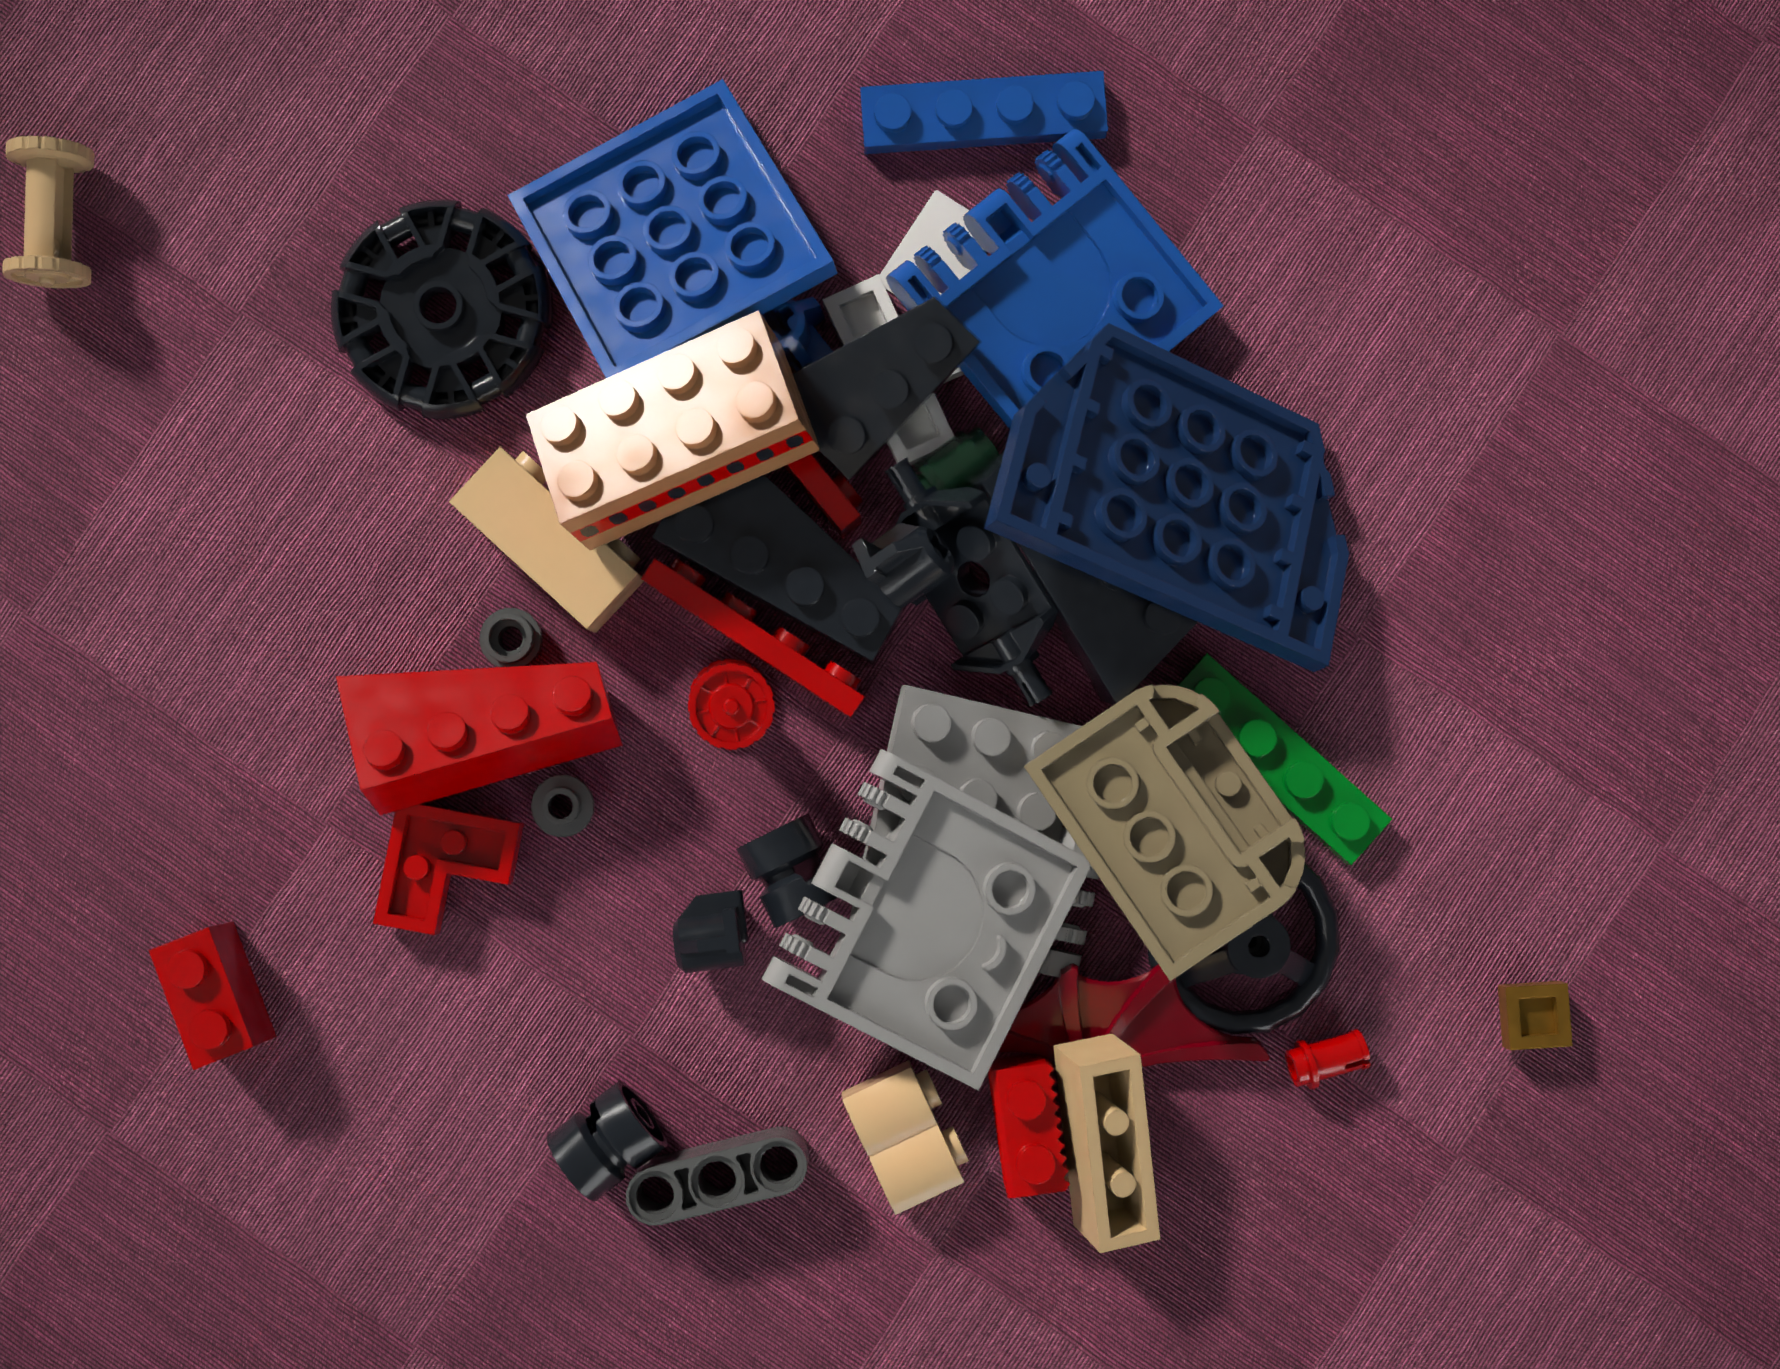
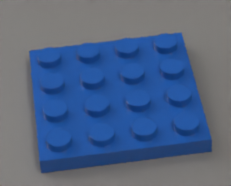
(671, 231)

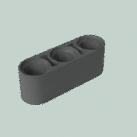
(697, 1197)

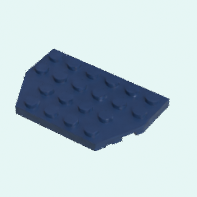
(1179, 494)

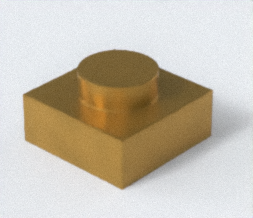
(1535, 1015)

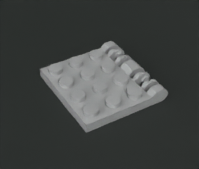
(985, 756)
(939, 927)

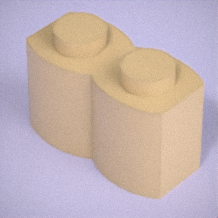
(904, 1137)

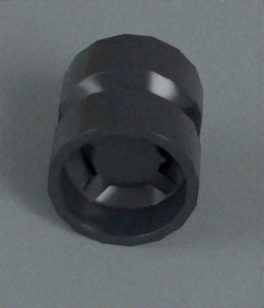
(786, 865)
(599, 1146)

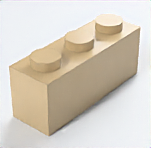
(519, 517)
(1107, 1142)

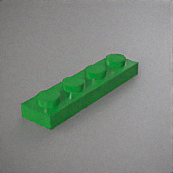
(1293, 769)

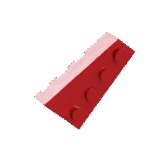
(470, 727)

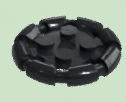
(468, 335)

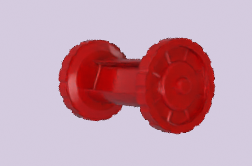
(730, 704)

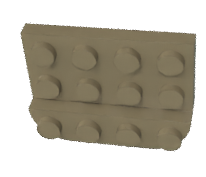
(1174, 821)

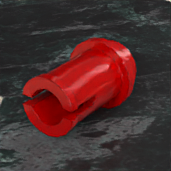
(1327, 1058)

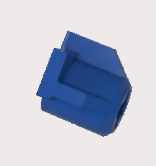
(794, 327)

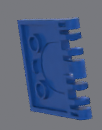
(1056, 278)

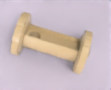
(48, 211)

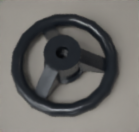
(1262, 953)

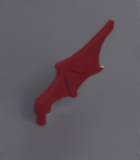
(1139, 1011)

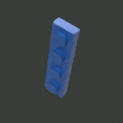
(982, 112)

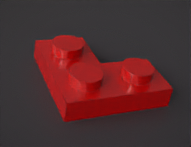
(427, 848)

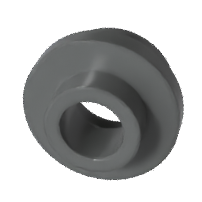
(497, 625)
(582, 806)

